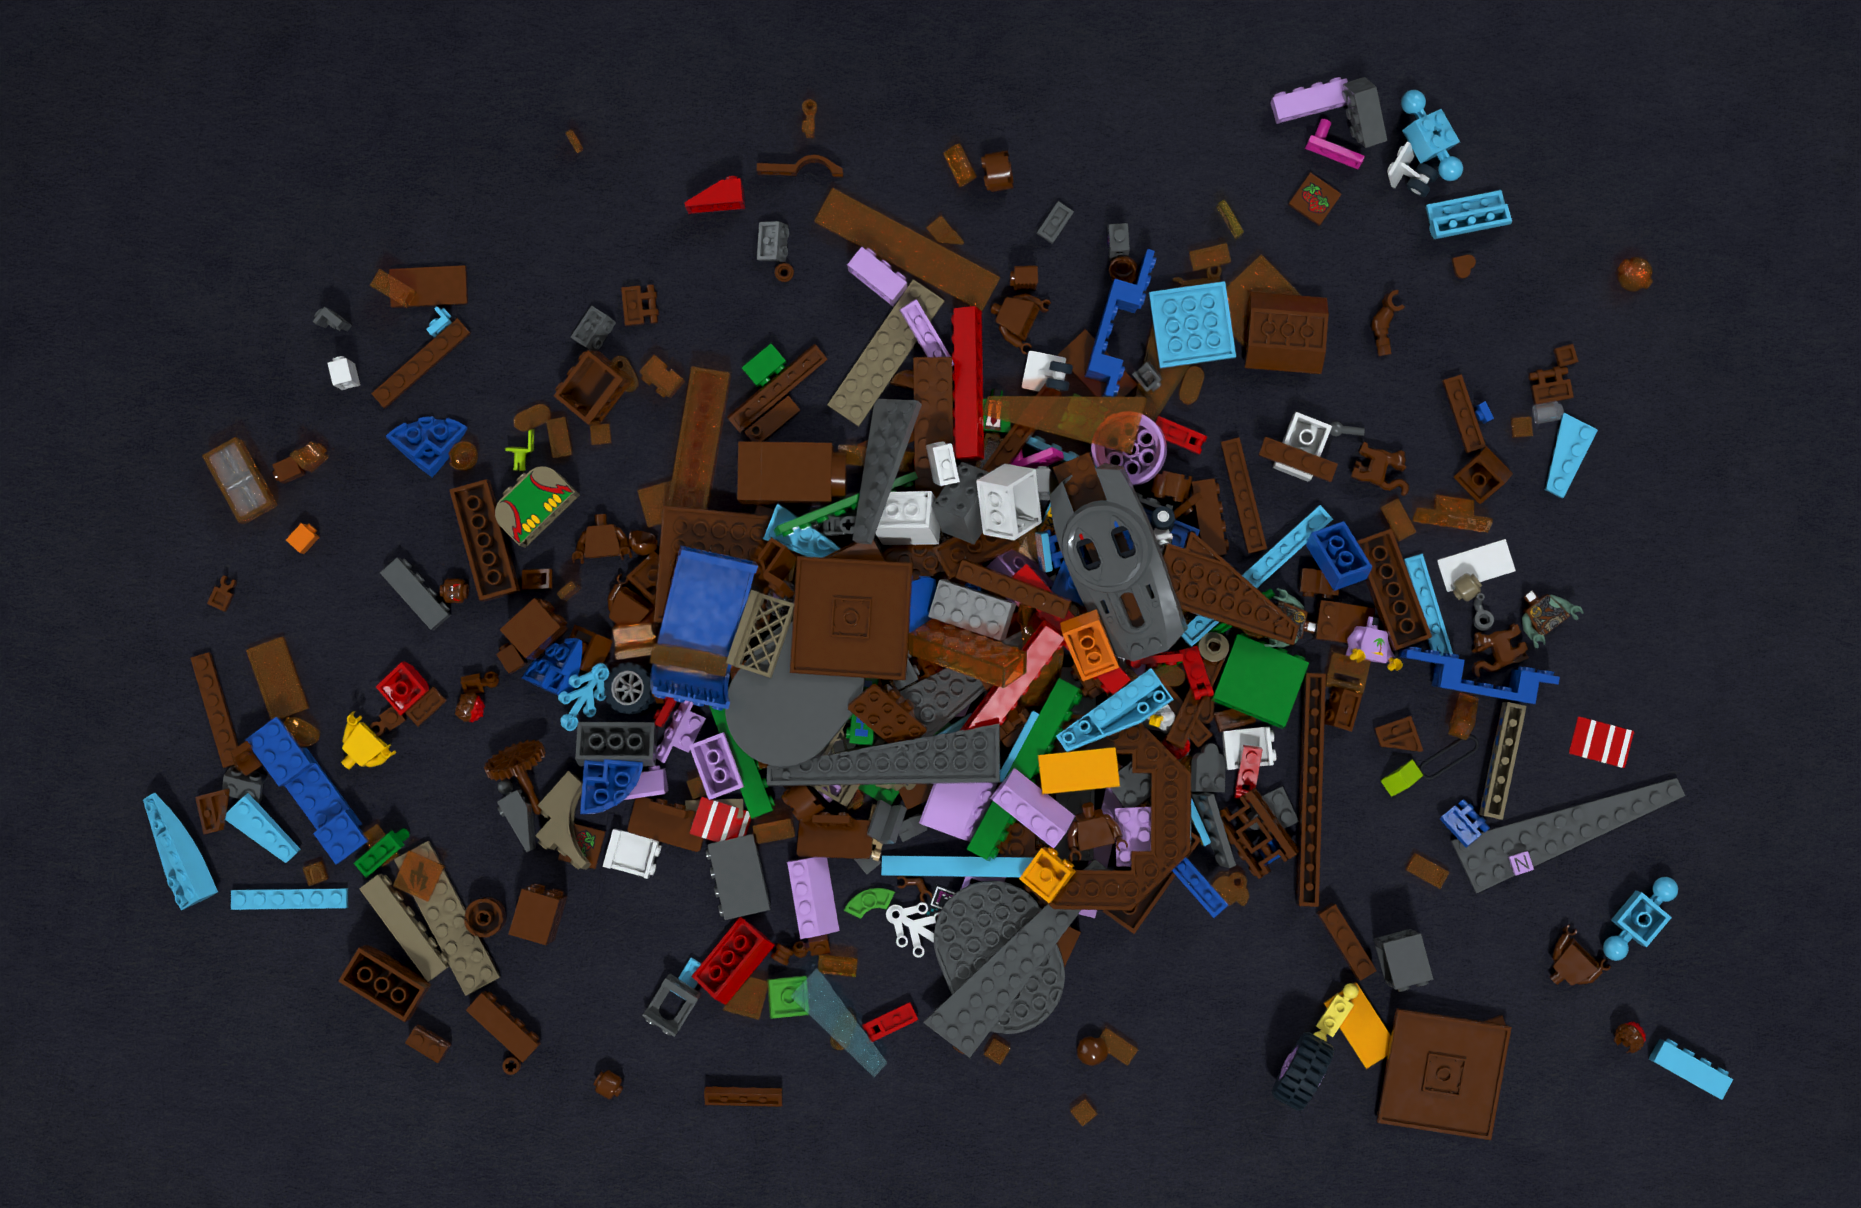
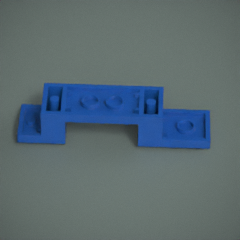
(1127, 298)
(1449, 669)
(310, 787)

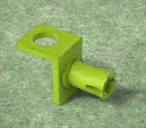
(520, 452)

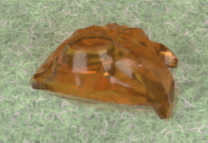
(302, 731)

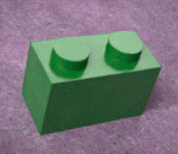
(764, 366)

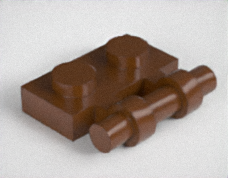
(633, 305)
(1551, 391)

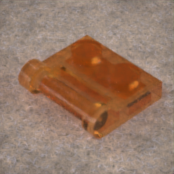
(1344, 665)

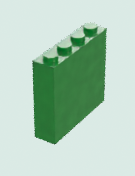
(1260, 680)

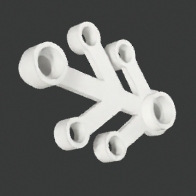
(915, 926)

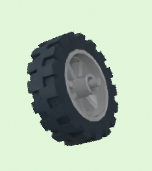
(612, 688)

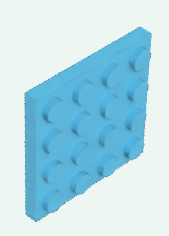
(1192, 324)

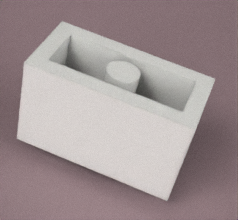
(343, 373)

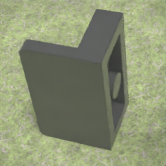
(886, 822)

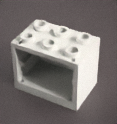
(1009, 501)
(909, 519)

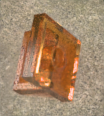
(633, 640)

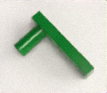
(381, 851)

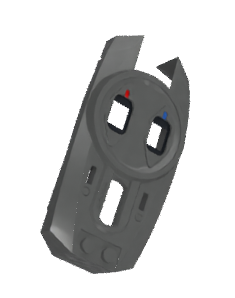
(1119, 571)

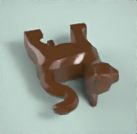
(1377, 468)
(1501, 648)

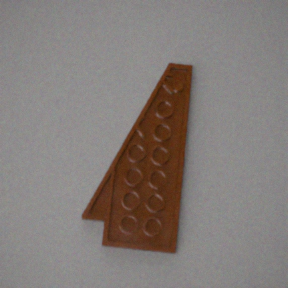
(1218, 592)

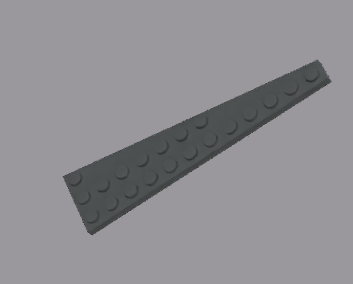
(938, 759)
(1557, 832)
(987, 994)

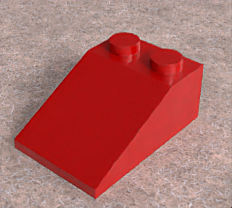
(721, 196)

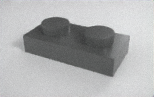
(1055, 222)

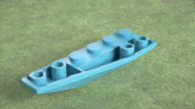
(1122, 710)
(179, 855)

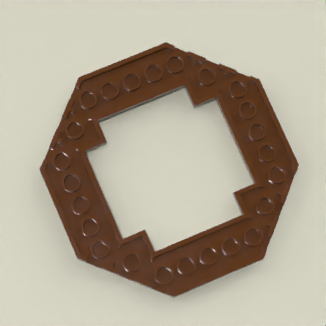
(1168, 828)

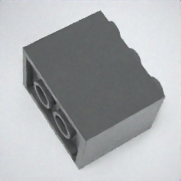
(959, 505)
(1403, 959)

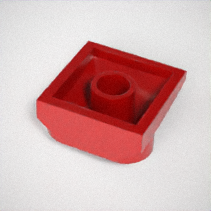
(403, 687)

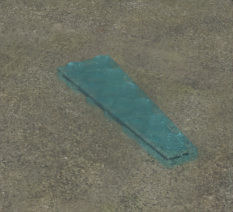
(827, 1009)

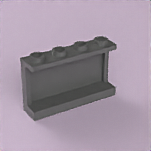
(738, 877)

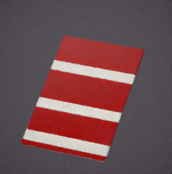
(1601, 742)
(719, 821)

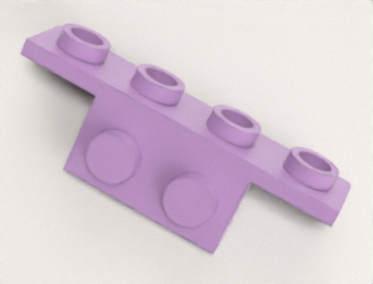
(681, 731)

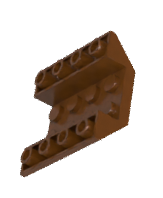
(1287, 333)

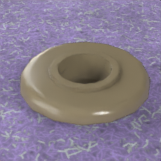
(1213, 656)

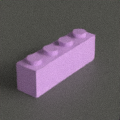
(1308, 101)

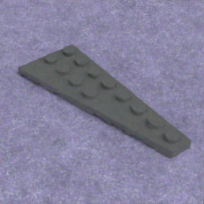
(887, 442)
(947, 694)

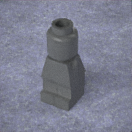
(911, 827)

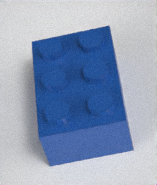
(1338, 555)

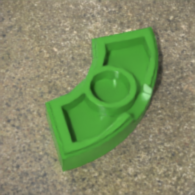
(869, 900)

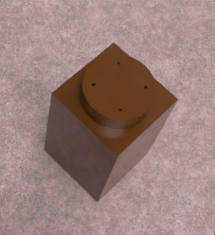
(790, 473)

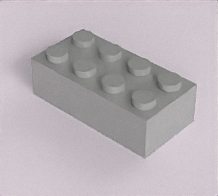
(972, 609)

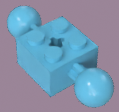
(1431, 135)
(1653, 918)

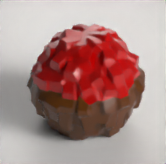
(470, 707)
(1630, 1035)

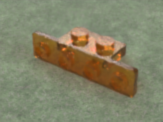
(1453, 513)

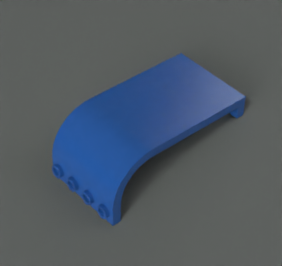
(704, 615)

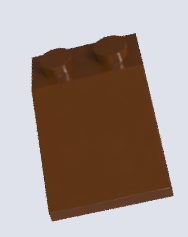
(1337, 620)

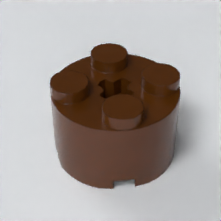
(998, 171)
(1171, 485)
(803, 801)
(474, 915)

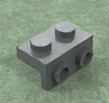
(240, 784)

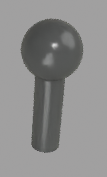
(1337, 429)

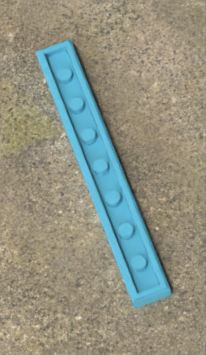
(954, 866)

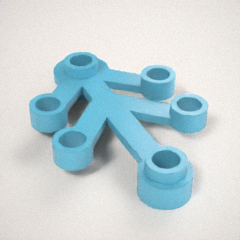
(596, 677)

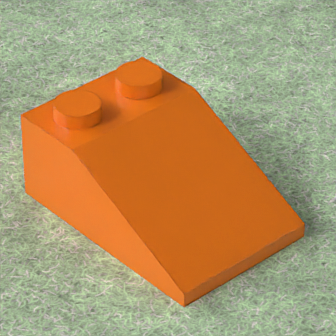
(1089, 645)

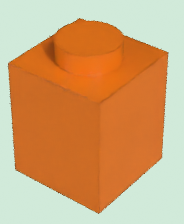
(303, 538)

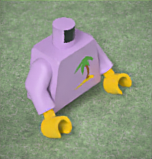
(1372, 645)

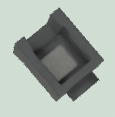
(1148, 377)

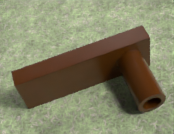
(772, 420)

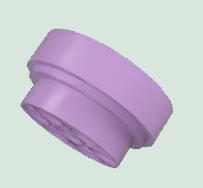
(1145, 471)

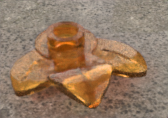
(1230, 891)

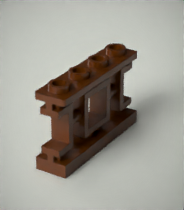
(1270, 826)

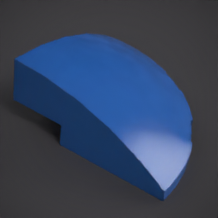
(427, 441)
(921, 601)
(556, 667)
(607, 784)

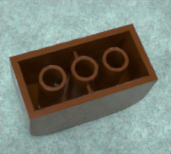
(385, 982)

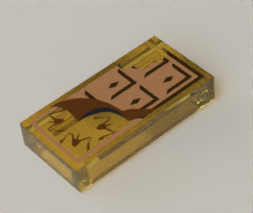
(1230, 219)

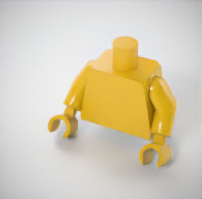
(363, 745)

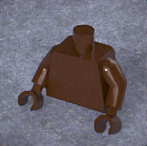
(1017, 317)
(601, 541)
(627, 606)
(1092, 830)
(1574, 962)

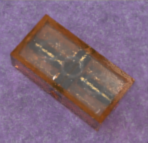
(240, 480)

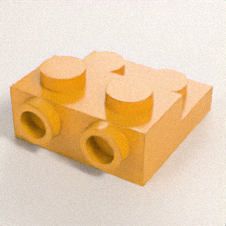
(1047, 873)

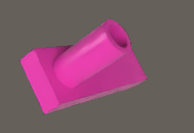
(1321, 146)
(1041, 458)

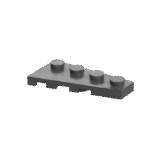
(1211, 819)

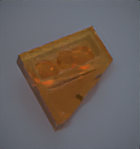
(653, 500)

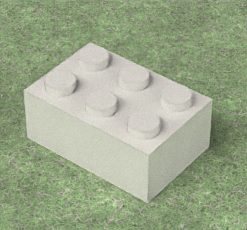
(1307, 436)

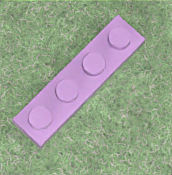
(923, 330)

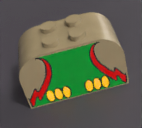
(533, 504)

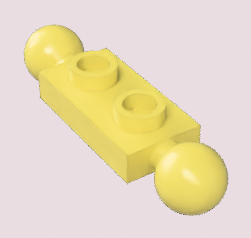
(1336, 1012)

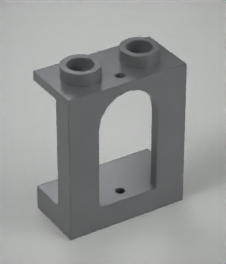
(682, 989)

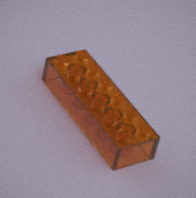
(968, 653)

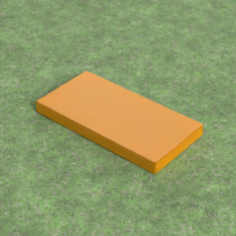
(1078, 771)
(1364, 1030)

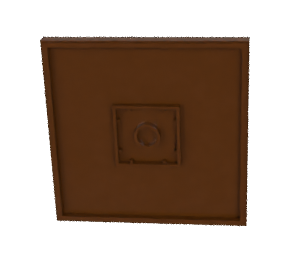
(851, 618)
(1443, 1074)

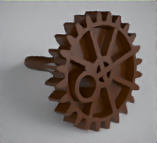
(516, 761)

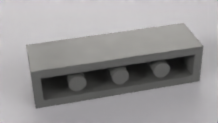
(415, 593)

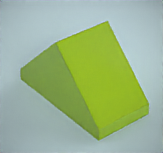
(1402, 778)

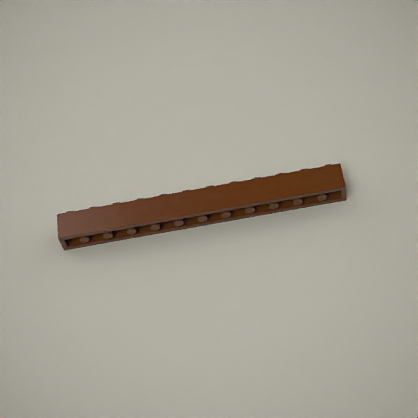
(1310, 790)

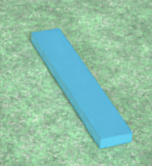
(1425, 593)

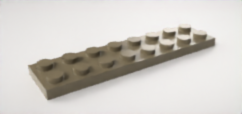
(882, 357)
(446, 920)

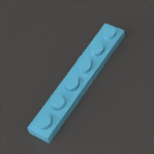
(289, 899)

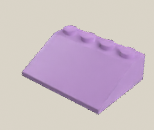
(957, 808)

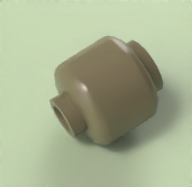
(1467, 587)

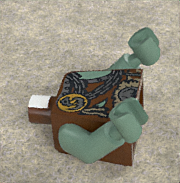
(1295, 611)
(1545, 614)

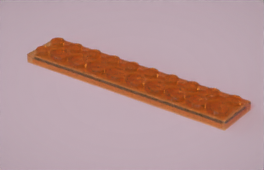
(907, 249)

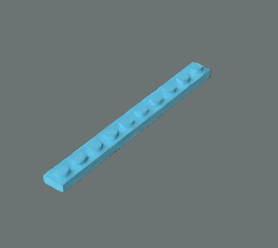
(1266, 565)

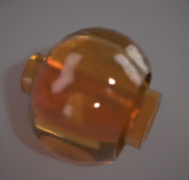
(1635, 274)

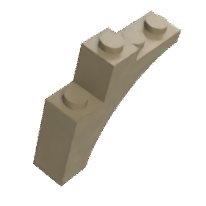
(560, 830)

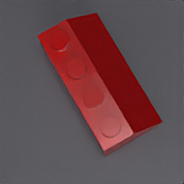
(733, 960)

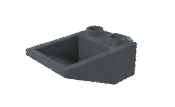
(518, 813)

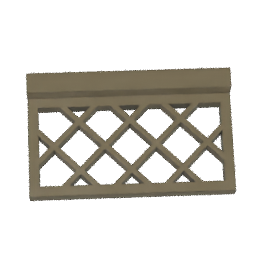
(745, 633)
(847, 791)

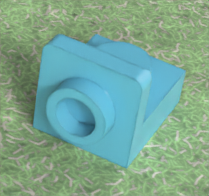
(438, 325)

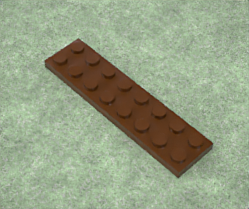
(935, 416)

